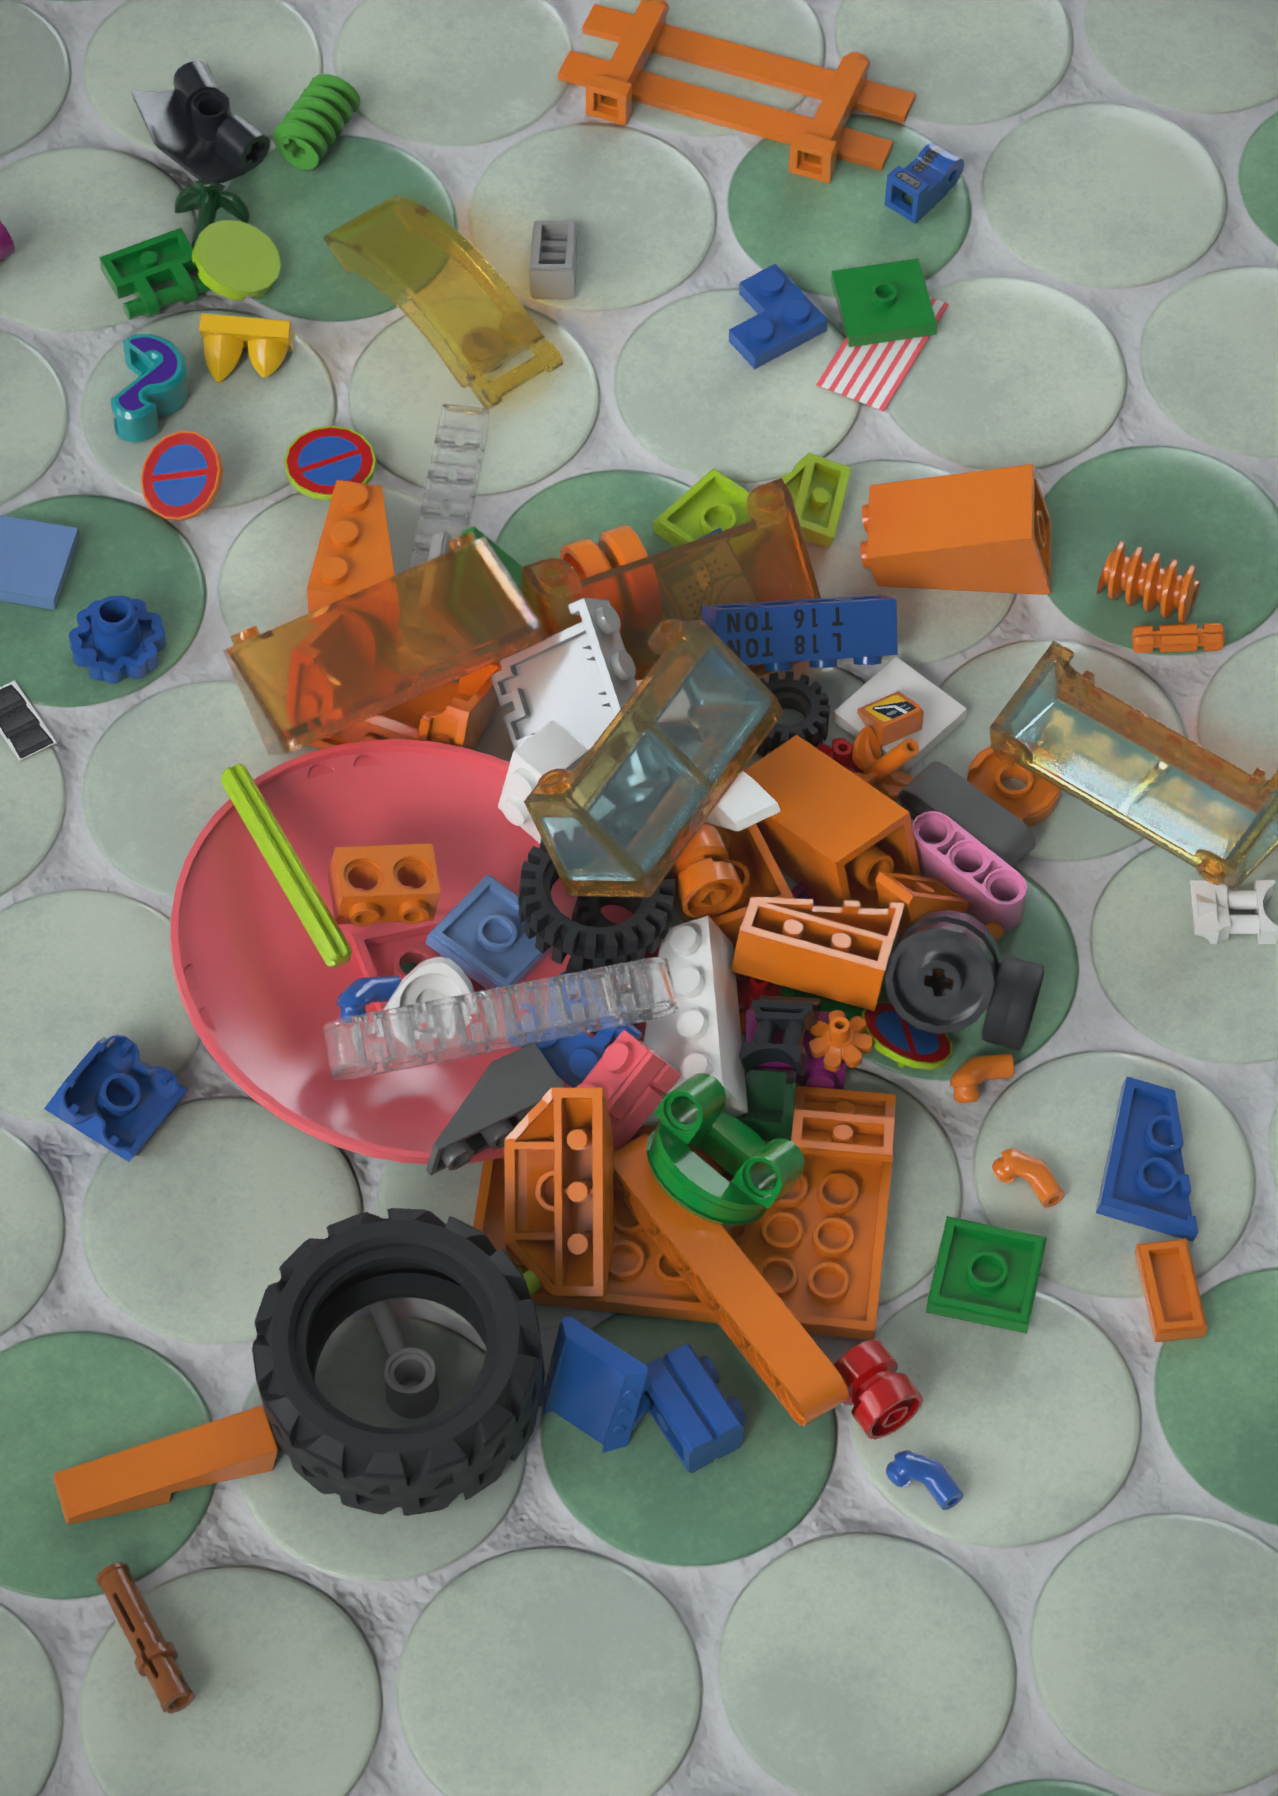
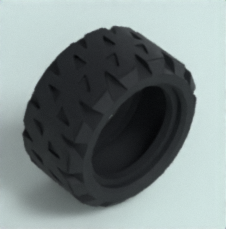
(378, 1261)

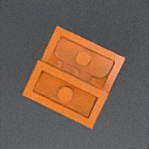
(844, 1123)

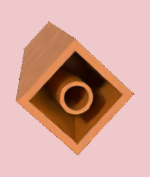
(960, 532)
(831, 826)

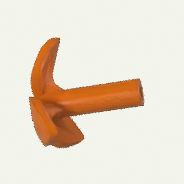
(883, 770)

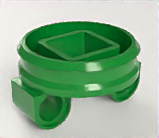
(760, 1170)

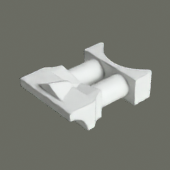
(1212, 905)

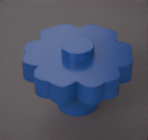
(117, 639)

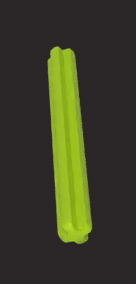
(286, 866)

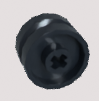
(970, 967)

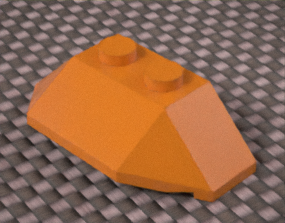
(563, 1191)

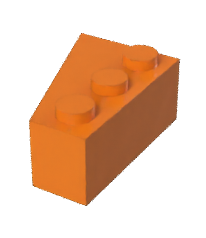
(352, 546)

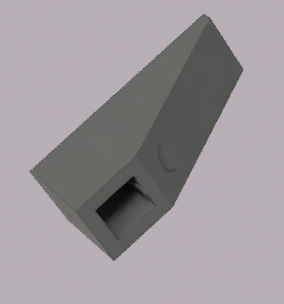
(494, 1107)

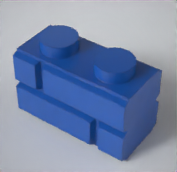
(693, 1409)

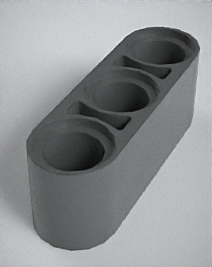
(947, 792)

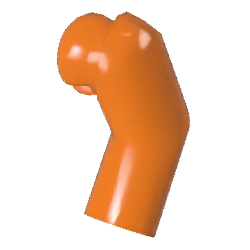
(977, 1070)
(1033, 1170)

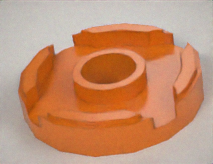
(1029, 804)

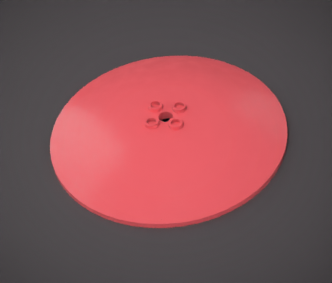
(259, 980)

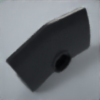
(198, 127)

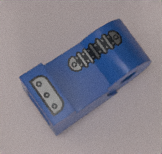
(925, 179)

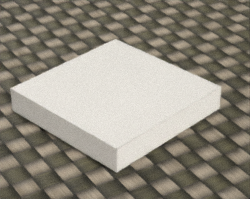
(940, 710)

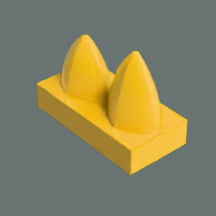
(228, 335)

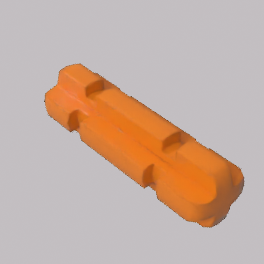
(1177, 638)

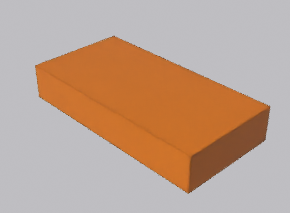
(1170, 1290)

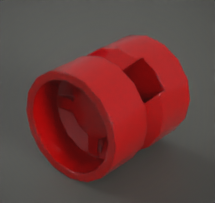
(879, 1394)

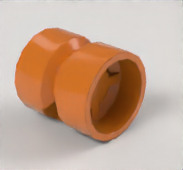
(705, 877)

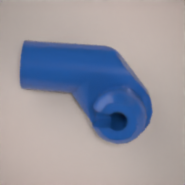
(365, 991)
(930, 1472)

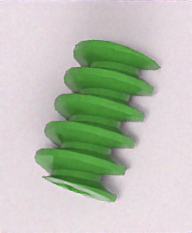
(315, 120)

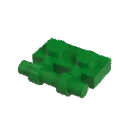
(151, 264)

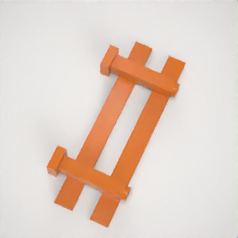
(812, 141)

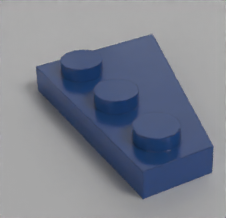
(1145, 1165)

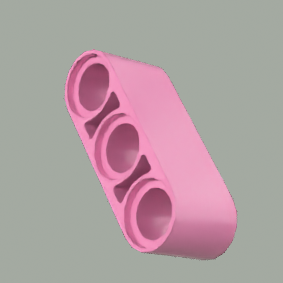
(960, 851)

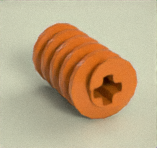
(1151, 582)

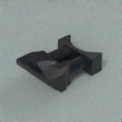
(775, 1013)

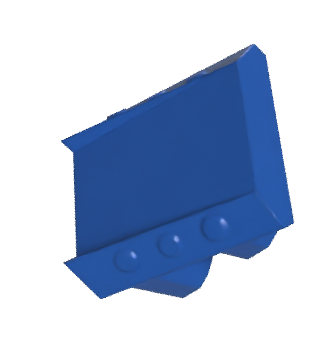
(116, 1096)
(595, 1385)

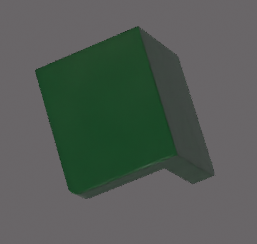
(770, 1102)

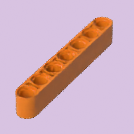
(731, 1292)

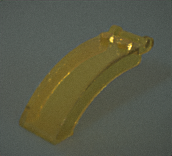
(445, 293)

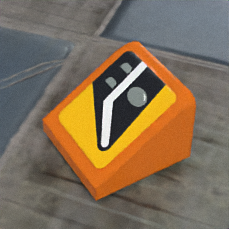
(892, 717)

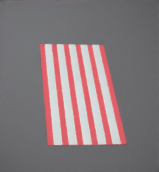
(874, 370)

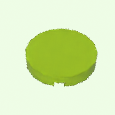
(236, 260)

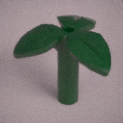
(209, 198)

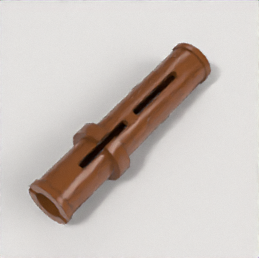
(153, 1654)

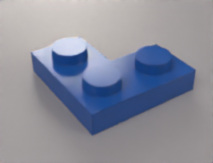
(782, 319)

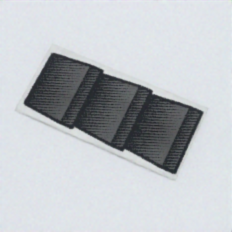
(21, 724)

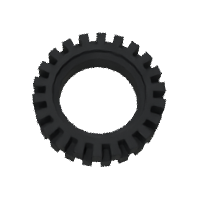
(587, 942)

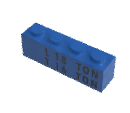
(807, 630)

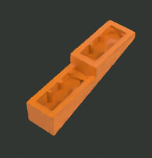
(152, 1471)

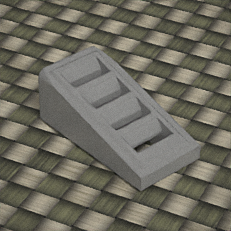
(553, 262)

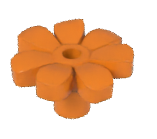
(840, 1041)

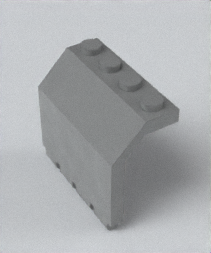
(569, 678)

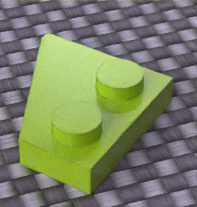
(818, 496)

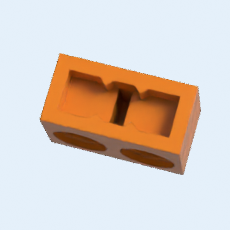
(384, 874)

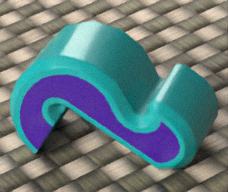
(155, 392)

